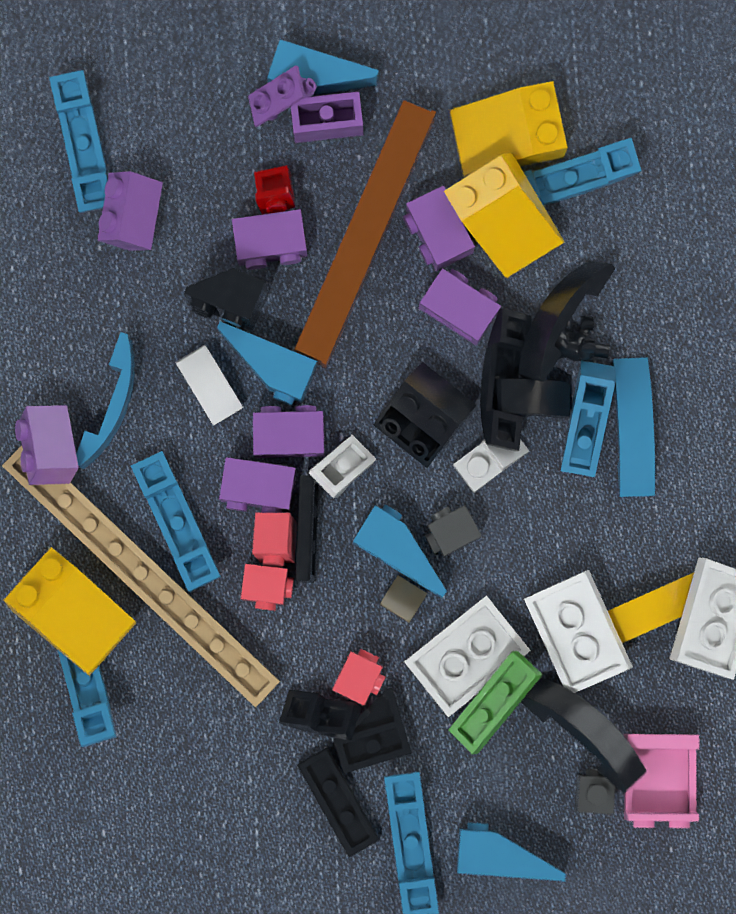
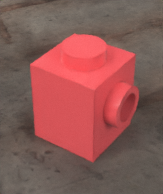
(274, 539)
(266, 586)
(360, 677)

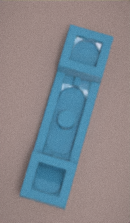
(81, 139)
(585, 173)
(635, 427)
(92, 444)
(176, 521)
(89, 703)
(411, 843)

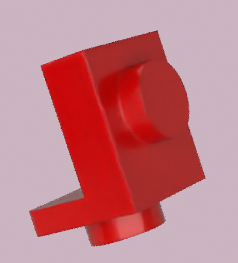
(274, 190)

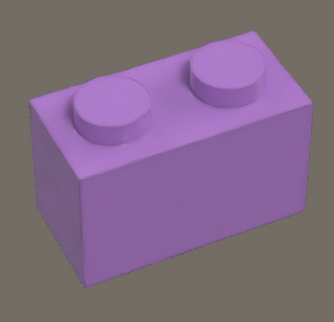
(327, 117)
(129, 211)
(438, 228)
(269, 239)
(460, 305)
(288, 433)
(47, 445)
(257, 485)

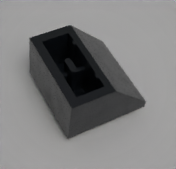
(229, 295)
(424, 414)

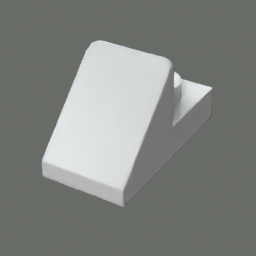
(486, 463)
(342, 466)

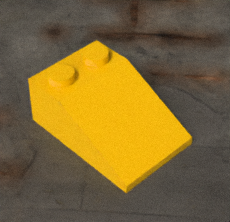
(512, 122)
(504, 214)
(69, 611)

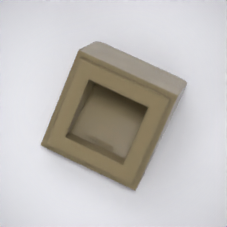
(403, 599)

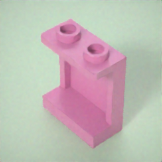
(669, 784)

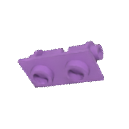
(280, 95)

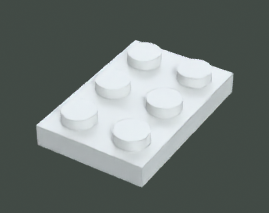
(709, 621)
(578, 632)
(465, 655)

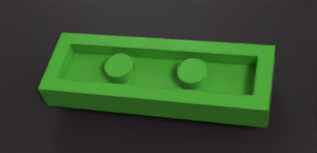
(495, 702)

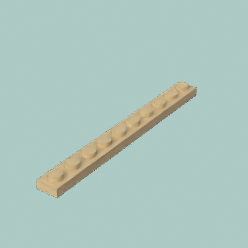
(151, 584)

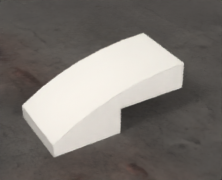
(209, 384)

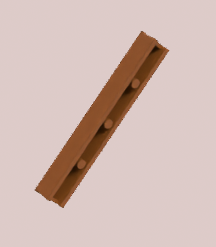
(365, 233)

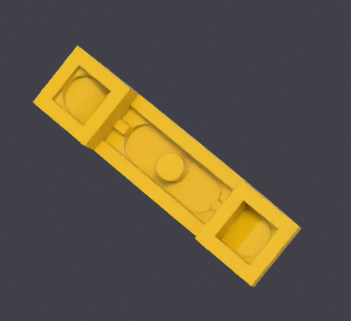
(651, 609)

